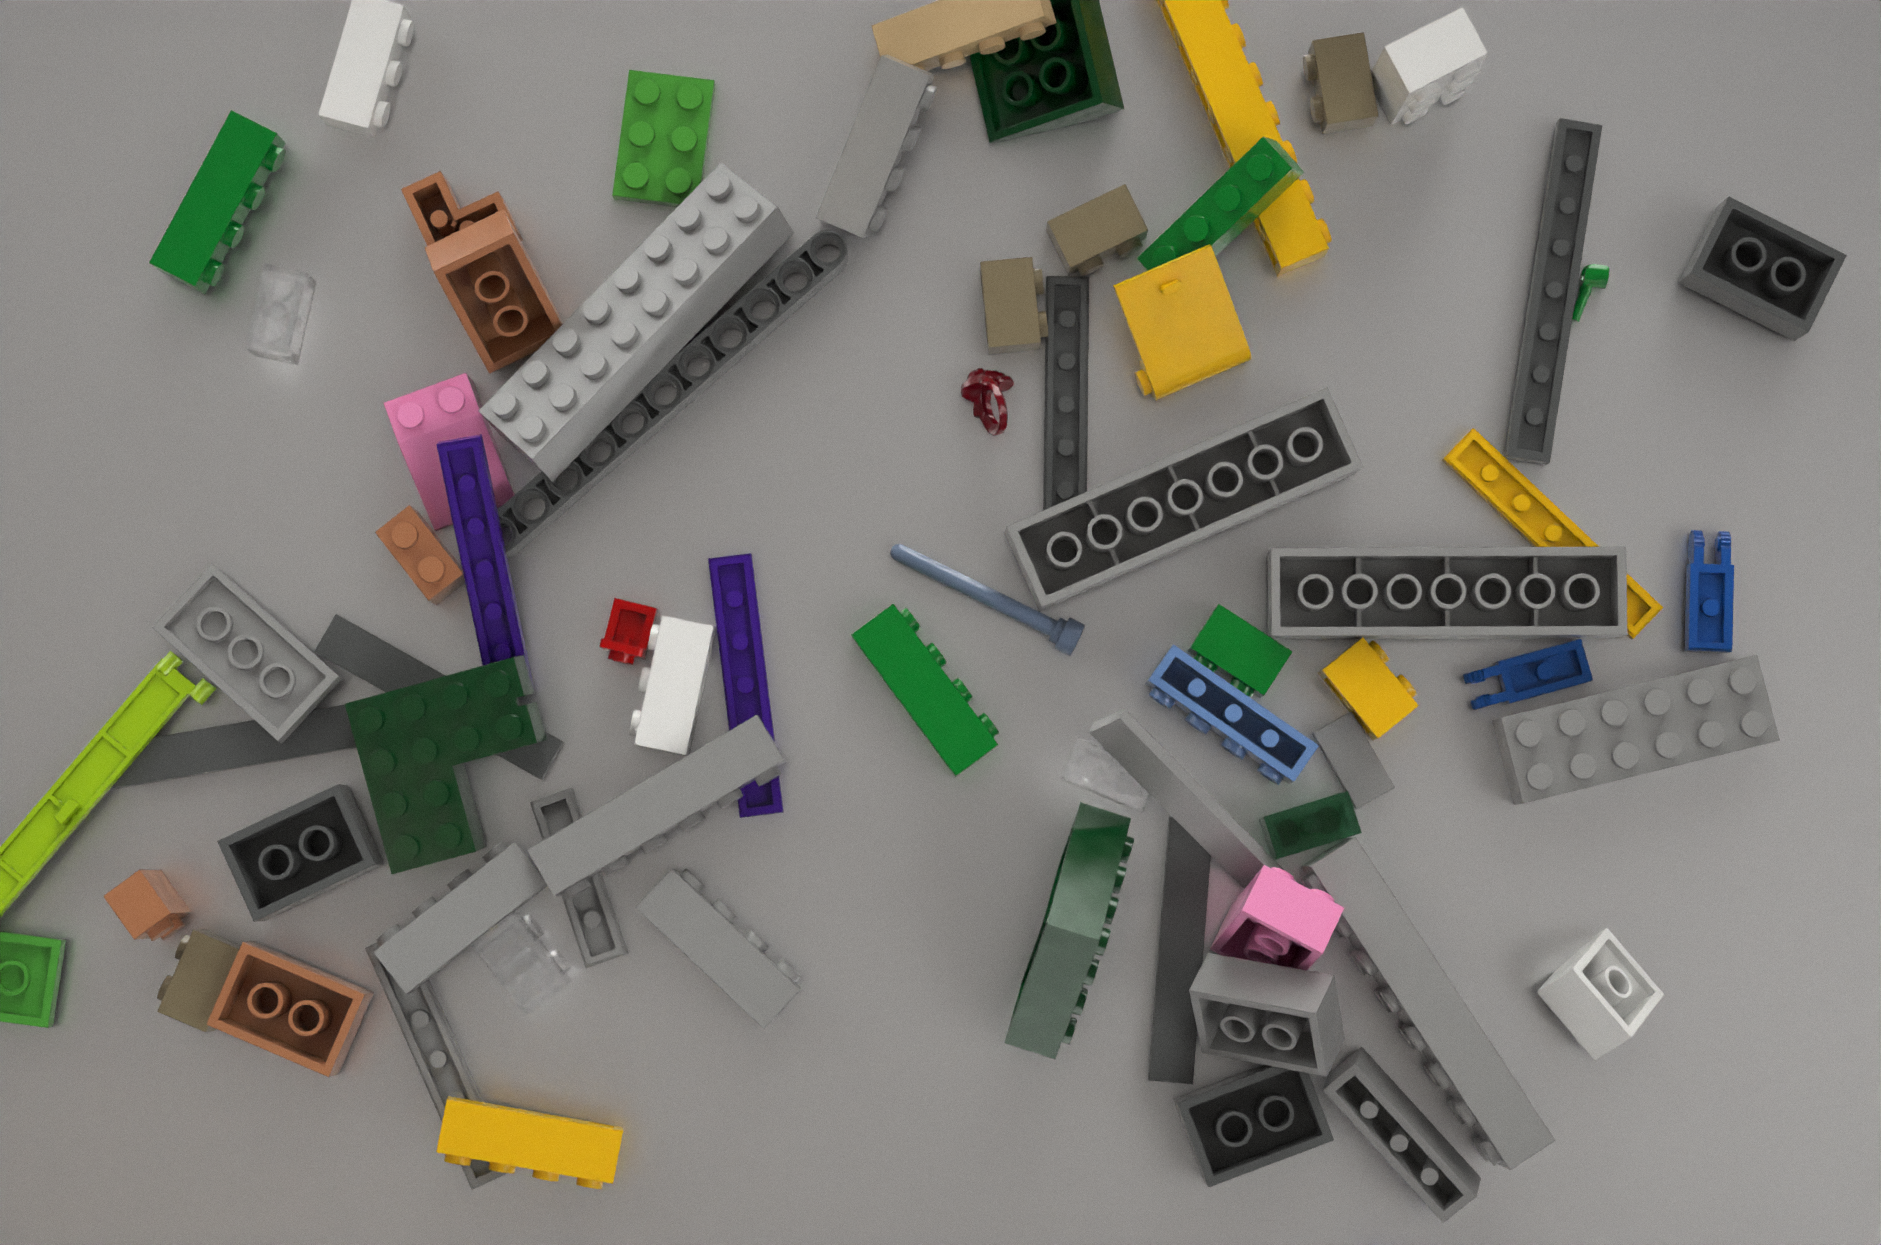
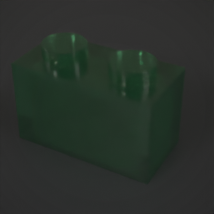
(1310, 825)

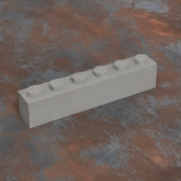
(657, 806)

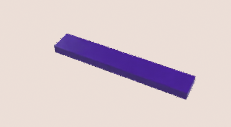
(482, 549)
(743, 665)

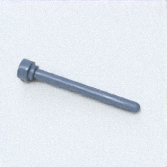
(1061, 632)

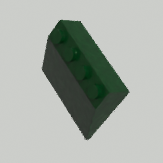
(1049, 79)

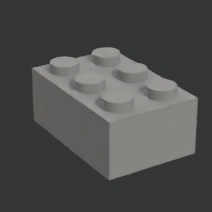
(1267, 1014)

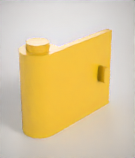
(1182, 323)

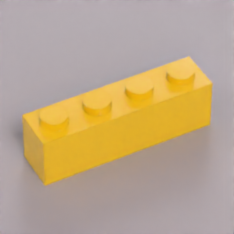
(529, 1140)

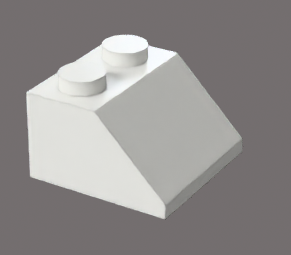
(1601, 994)

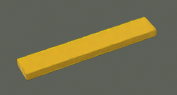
(1533, 513)

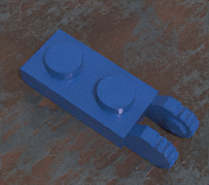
(1709, 596)
(1534, 674)

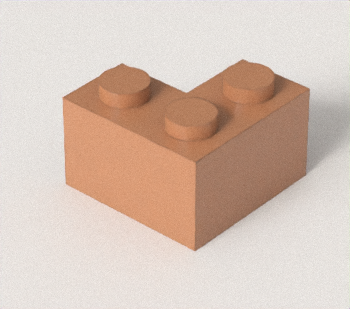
(440, 213)

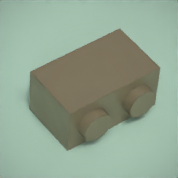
(1341, 83)
(1097, 231)
(1011, 305)
(198, 978)

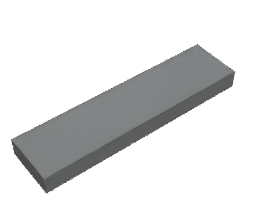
(591, 910)

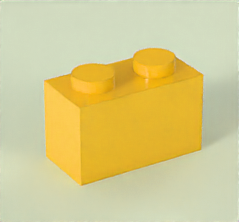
(1369, 687)

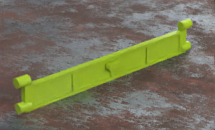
(94, 774)

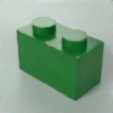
(1239, 652)

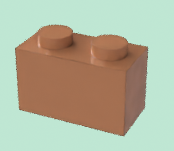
(422, 555)
(148, 905)

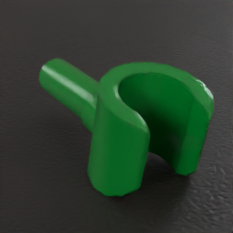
(1591, 277)

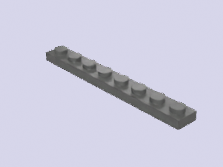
(1553, 291)

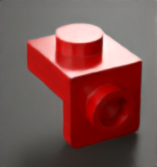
(628, 631)

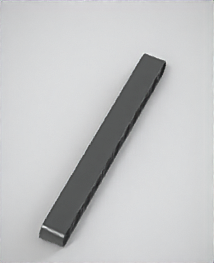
(688, 386)

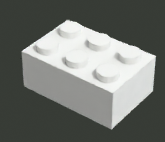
(1428, 67)

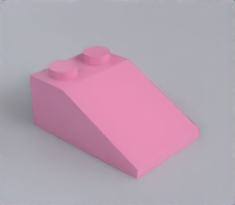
(441, 414)

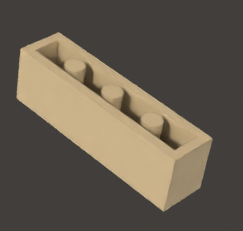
(954, 29)

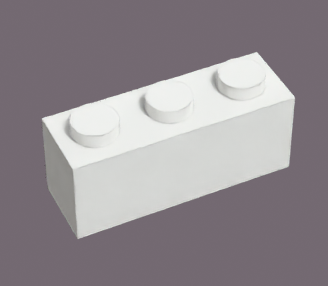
(366, 66)
(673, 685)

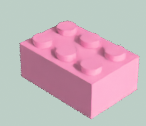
(1278, 922)

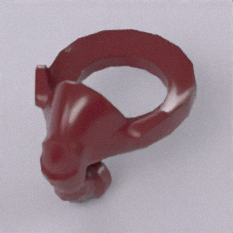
(978, 389)

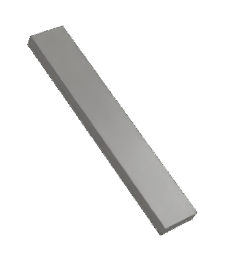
(1181, 796)
(434, 1052)

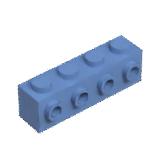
(1230, 714)

